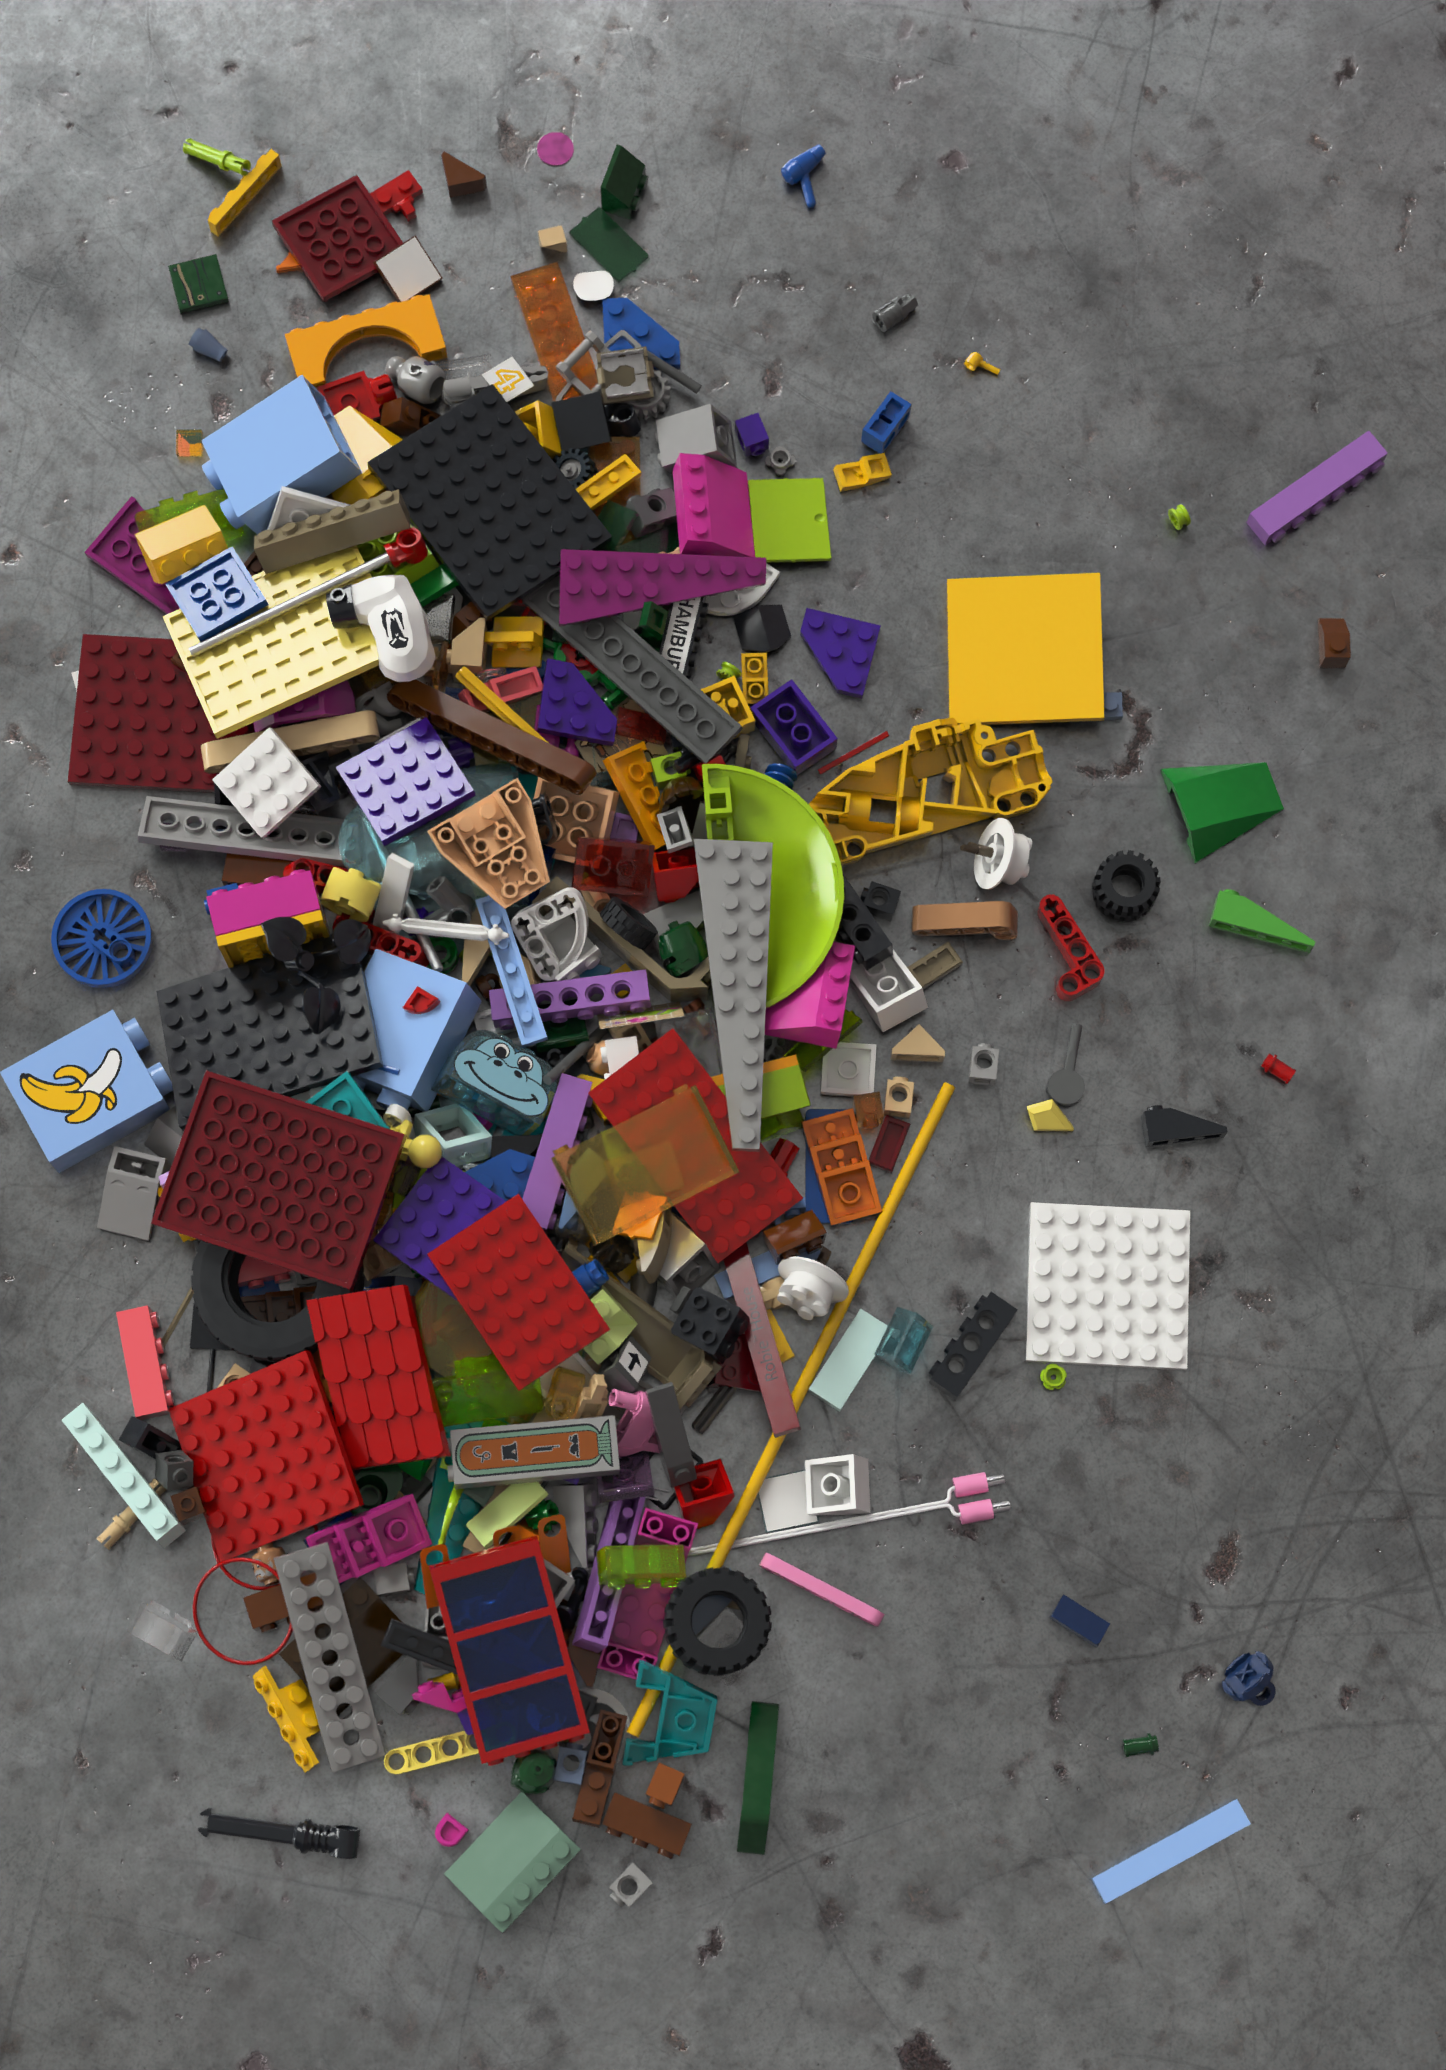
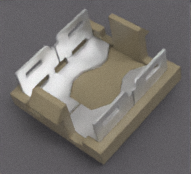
(625, 375)

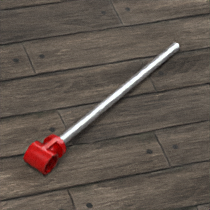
(408, 548)

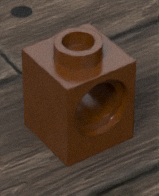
(188, 1506)

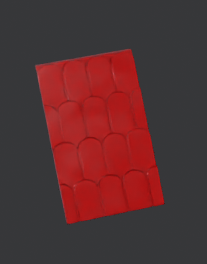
(378, 1377)

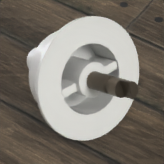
(1000, 855)
(810, 1285)

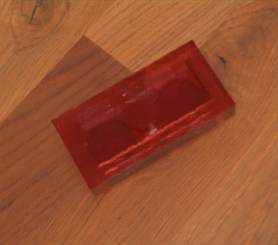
(639, 726)

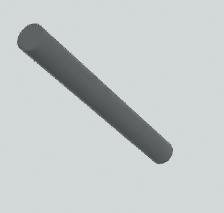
(574, 1055)

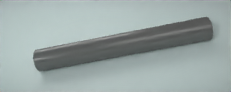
(674, 373)

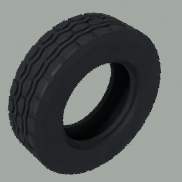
(230, 1322)

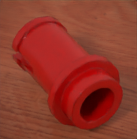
(1278, 1068)

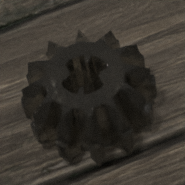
(613, 1253)

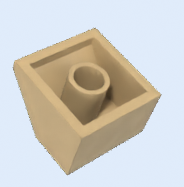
(469, 650)

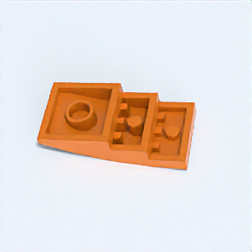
(841, 1166)

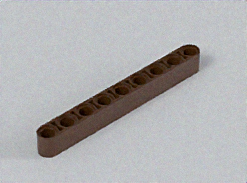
(493, 735)

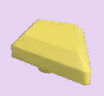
(1048, 1117)

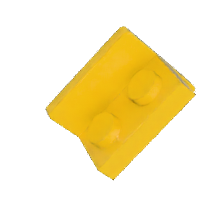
(516, 642)

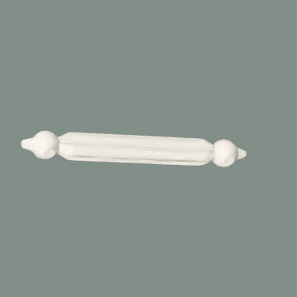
(446, 929)

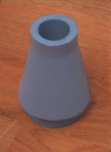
(207, 344)

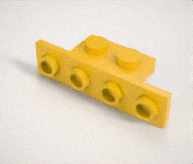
(294, 1714)

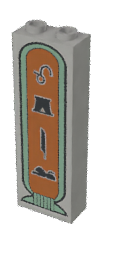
(533, 1452)

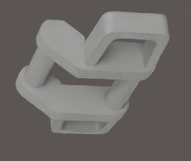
(591, 340)

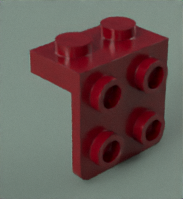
(738, 1369)

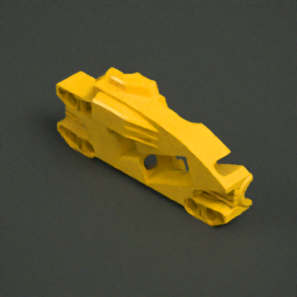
(930, 751)

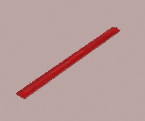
(853, 752)

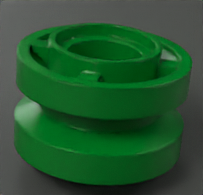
(452, 958)

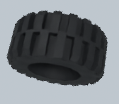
(679, 1621)

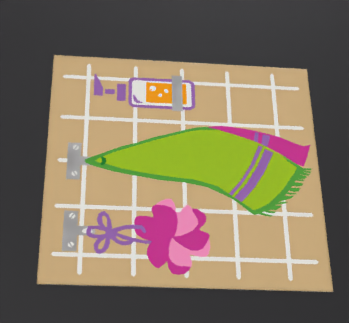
(656, 1012)

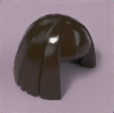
(683, 792)

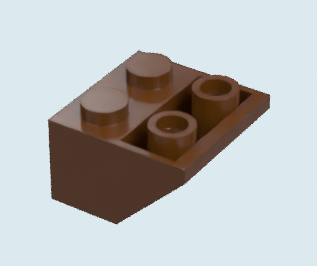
(795, 1236)

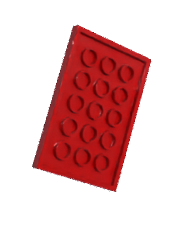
(518, 1292)

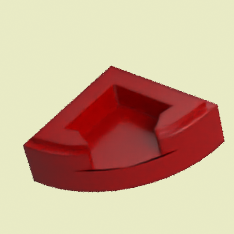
(420, 1001)

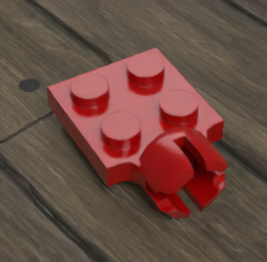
(359, 392)

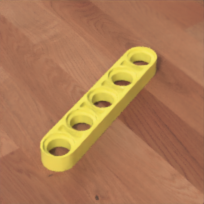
(436, 1747)

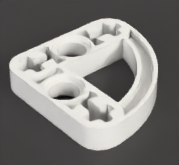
(537, 922)

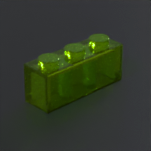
(641, 1565)

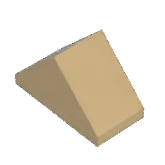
(918, 1047)

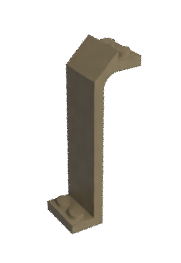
(672, 988)
(671, 1357)

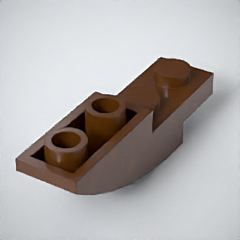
(600, 1768)

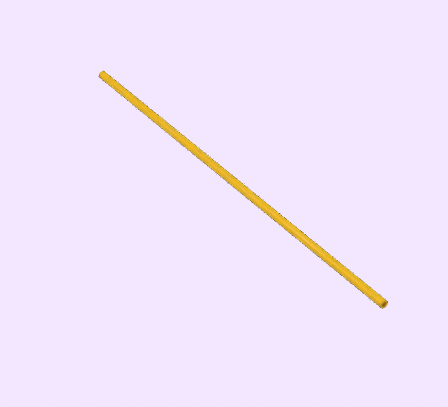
(810, 1370)

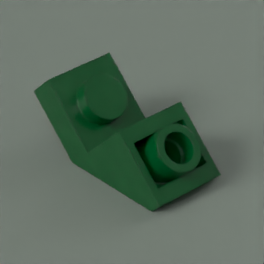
(653, 623)

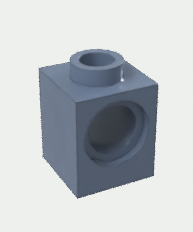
(571, 1777)

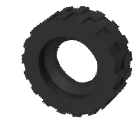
(628, 923)

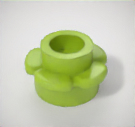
(1059, 1372)

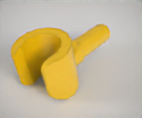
(975, 360)

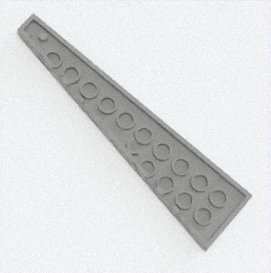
(736, 923)

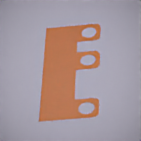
(553, 1549)

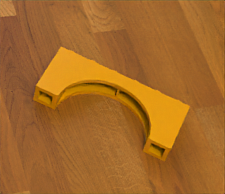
(407, 321)

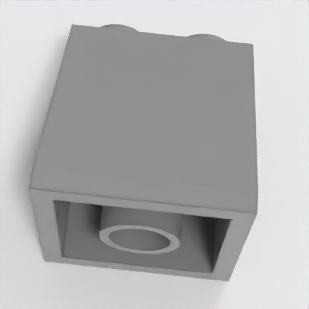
(695, 432)
(687, 1260)

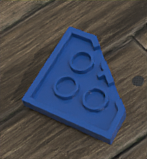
(625, 315)
(505, 1173)

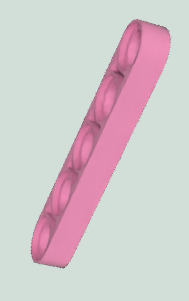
(821, 1589)

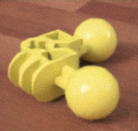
(423, 1150)

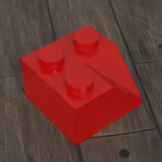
(675, 874)

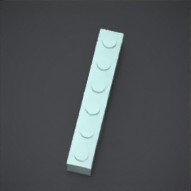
(123, 1475)

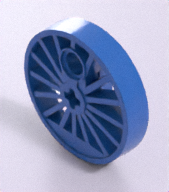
(73, 915)

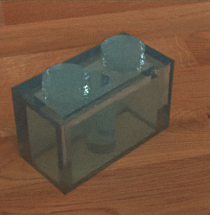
(903, 1340)

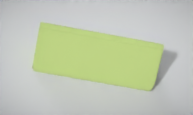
(505, 1510)

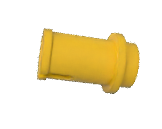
(449, 1680)

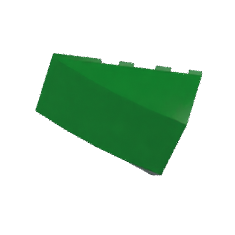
(1222, 802)

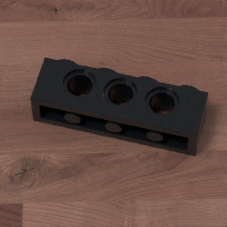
(878, 946)
(953, 1383)

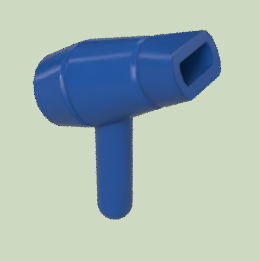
(799, 168)

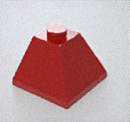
(706, 1496)

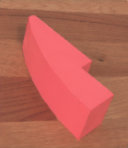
(508, 688)

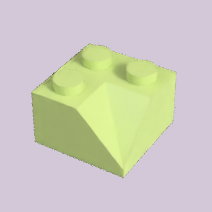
(618, 1321)

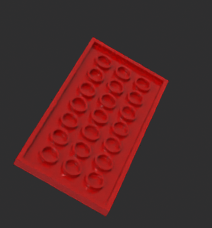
(732, 1209)

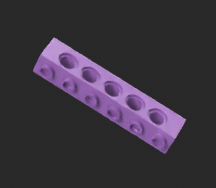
(582, 989)

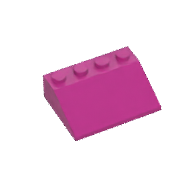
(712, 507)
(816, 1008)

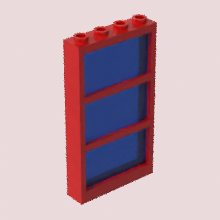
(509, 1650)

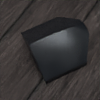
(762, 628)

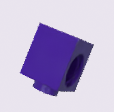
(751, 435)

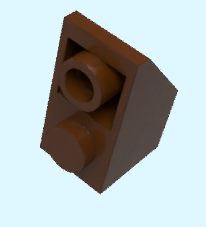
(405, 416)

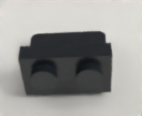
(710, 1324)

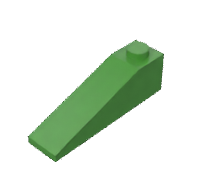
(1246, 918)

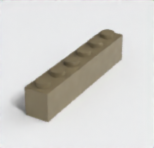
(331, 531)

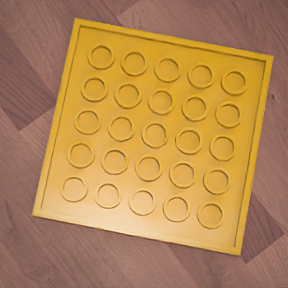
(1025, 649)

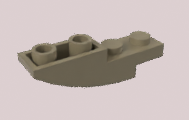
(654, 1252)

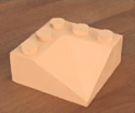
(577, 816)

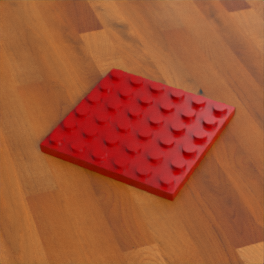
(266, 1456)

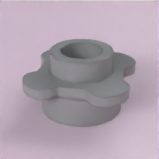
(780, 453)

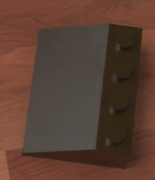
(369, 1623)

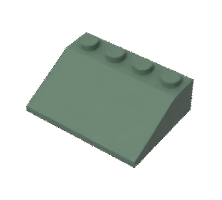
(512, 1862)

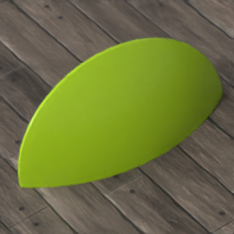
(804, 874)

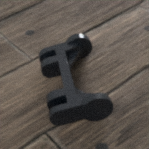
(569, 1612)

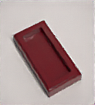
(889, 1143)

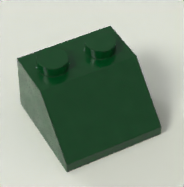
(623, 183)

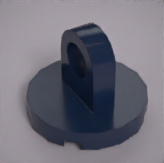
(1248, 1677)

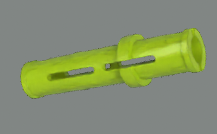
(223, 159)

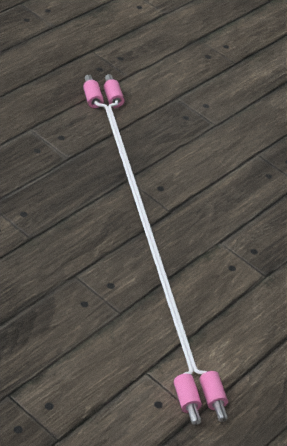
(962, 1486)

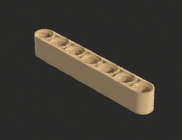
(300, 738)

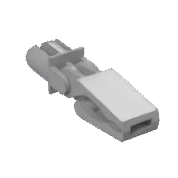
(463, 388)

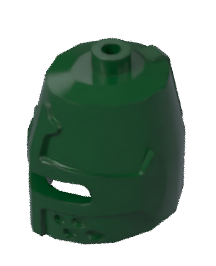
(682, 946)
(533, 1772)

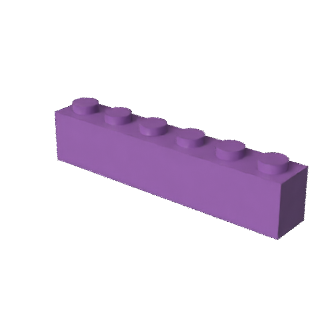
(1317, 488)
(560, 1129)
(600, 1601)

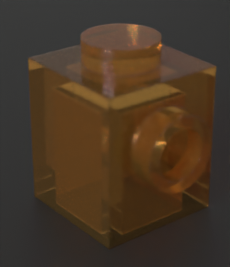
(868, 1110)

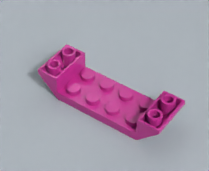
(640, 1611)

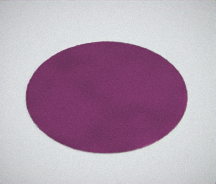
(555, 148)

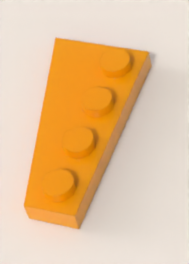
(634, 782)

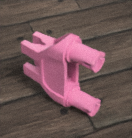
(636, 1426)

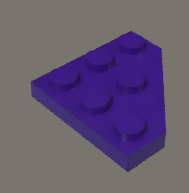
(841, 648)
(573, 707)

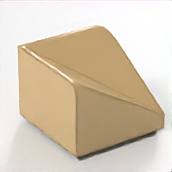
(553, 239)

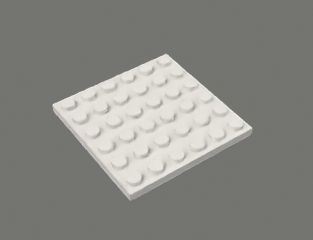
(1108, 1286)

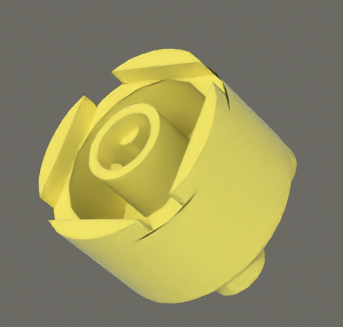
(350, 894)

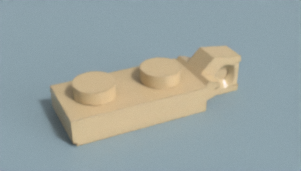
(592, 1399)

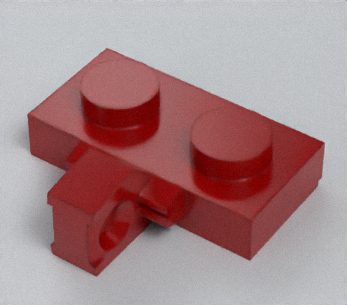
(398, 195)

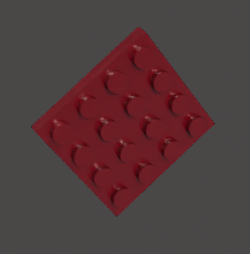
(337, 237)

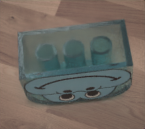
(497, 1082)

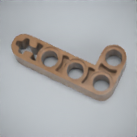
(991, 917)

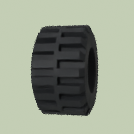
(1132, 866)

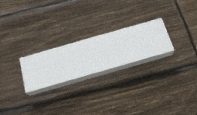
(393, 890)

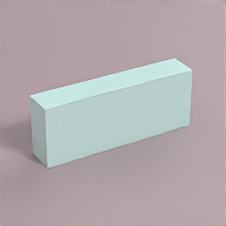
(848, 1361)

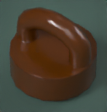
(483, 985)

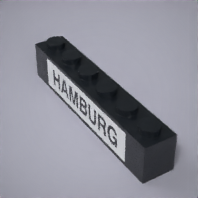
(682, 633)

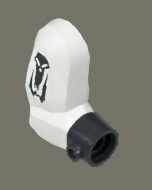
(395, 620)

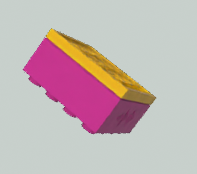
(241, 911)

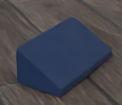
(1079, 1620)

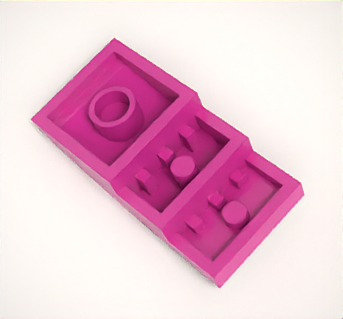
(374, 1537)

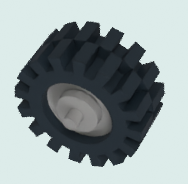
(576, 466)

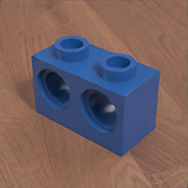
(886, 422)

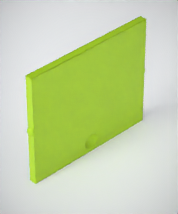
(789, 519)

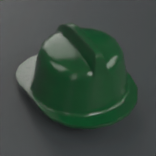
(378, 1486)

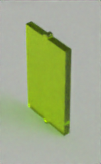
(809, 1054)

